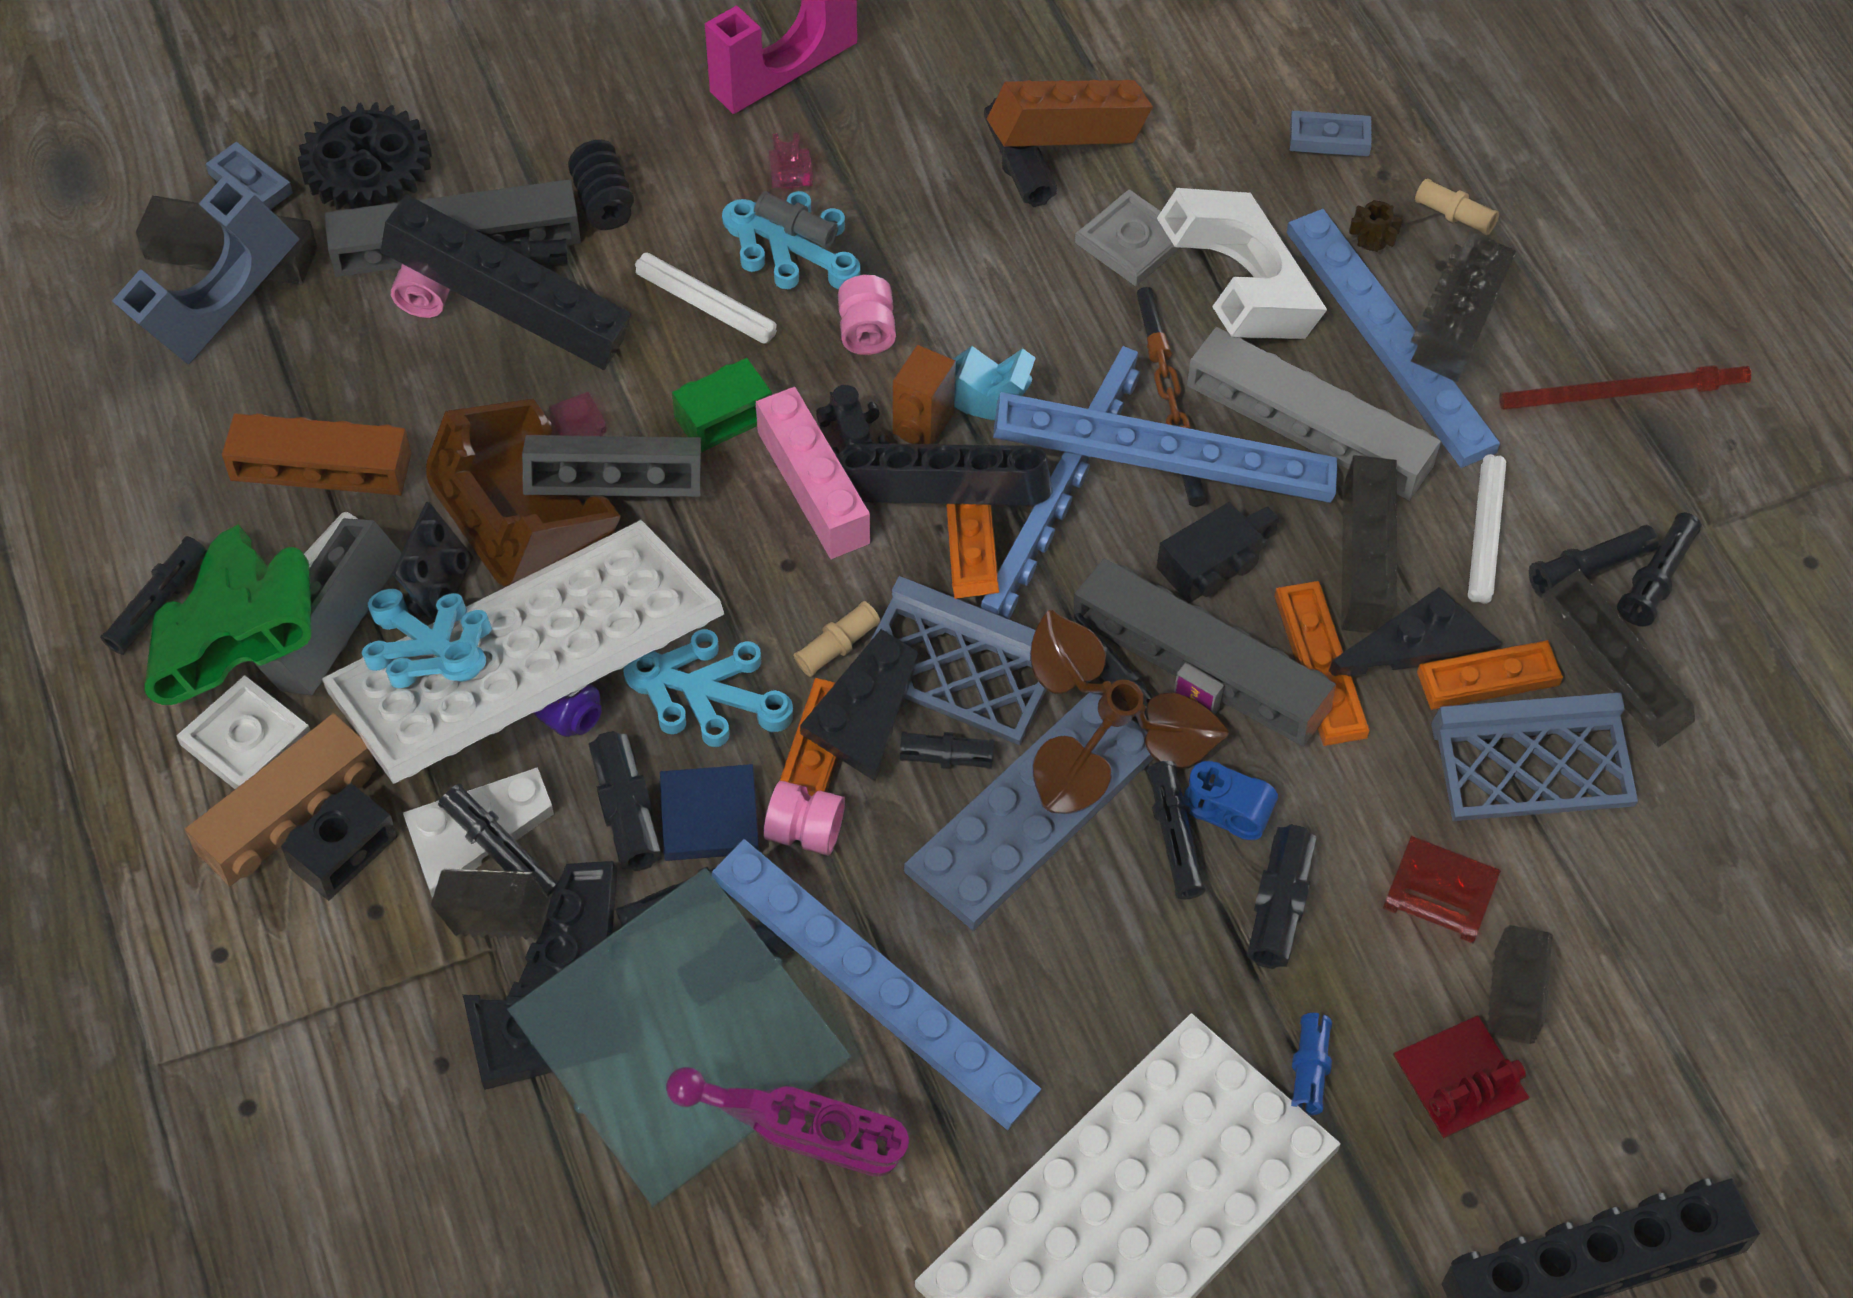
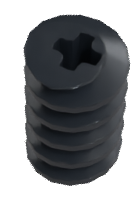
(601, 184)

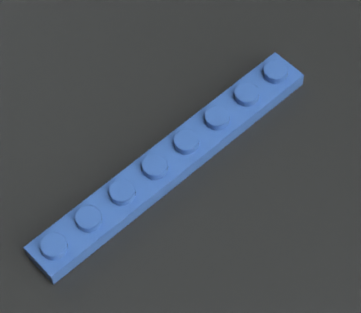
(1389, 336)
(1165, 447)
(1069, 472)
(876, 984)

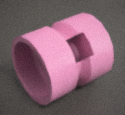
(418, 293)
(866, 315)
(804, 818)

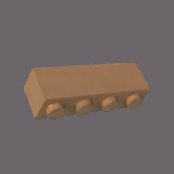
(278, 798)

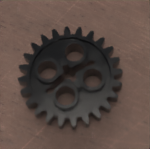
(365, 156)

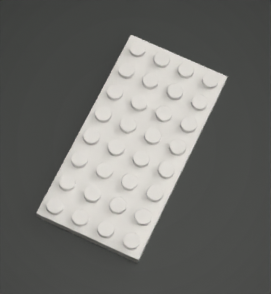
(544, 643)
(1145, 1186)

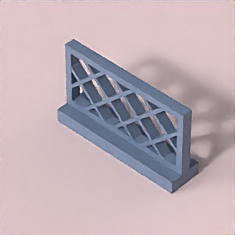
(978, 627)
(1526, 719)

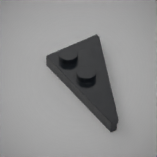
(1421, 634)

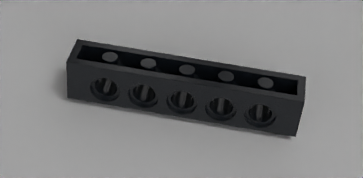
(1716, 1209)

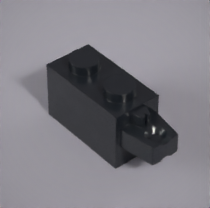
(1214, 550)

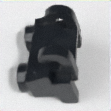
(852, 422)

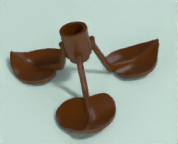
(1070, 774)

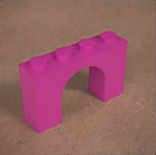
(745, 72)

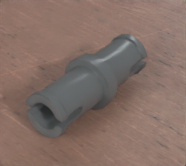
(796, 219)

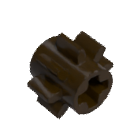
(1375, 225)

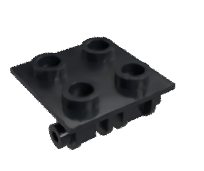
(431, 563)

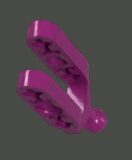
(762, 1108)

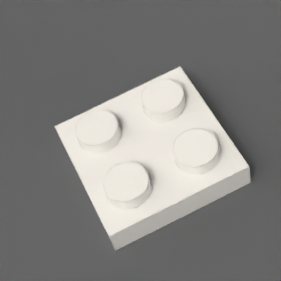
(241, 732)

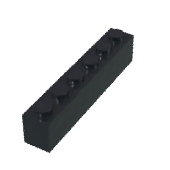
(504, 281)

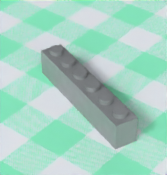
(1309, 409)

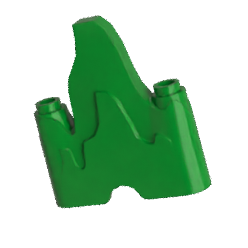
(230, 617)

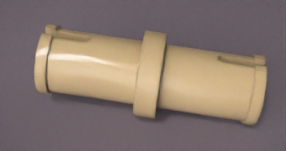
(1457, 206)
(837, 638)

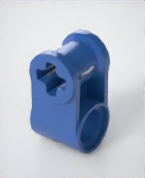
(1232, 801)

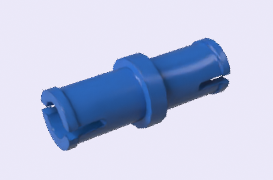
(1312, 1063)

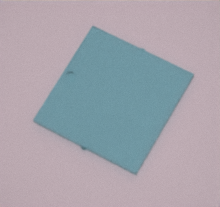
(668, 994)

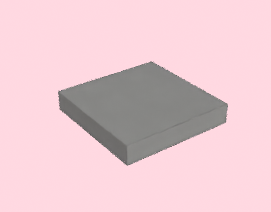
(1127, 238)

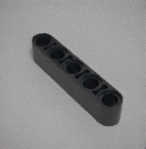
(948, 473)

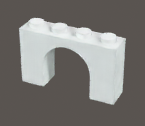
(1278, 296)

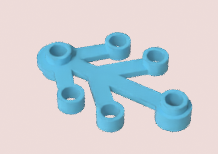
(743, 223)
(454, 660)
(705, 685)

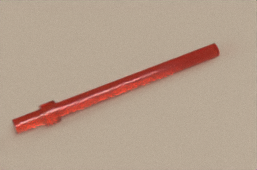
(1704, 379)

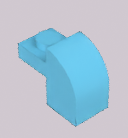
(981, 380)

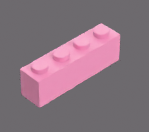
(813, 472)

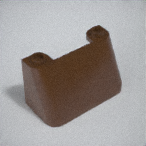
(479, 481)

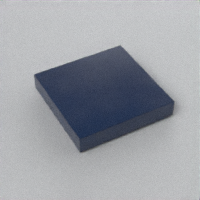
(707, 811)

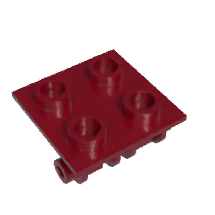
(1462, 1076)

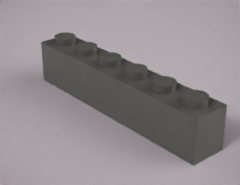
(503, 215)
(1171, 632)

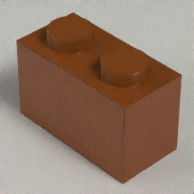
(923, 396)

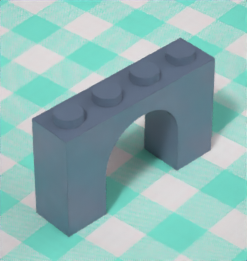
(252, 248)

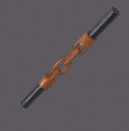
(1160, 352)

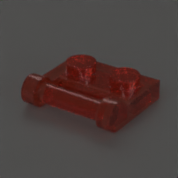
(1445, 878)

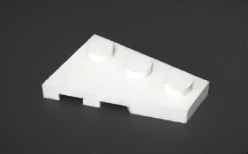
(441, 842)

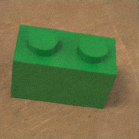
(720, 403)

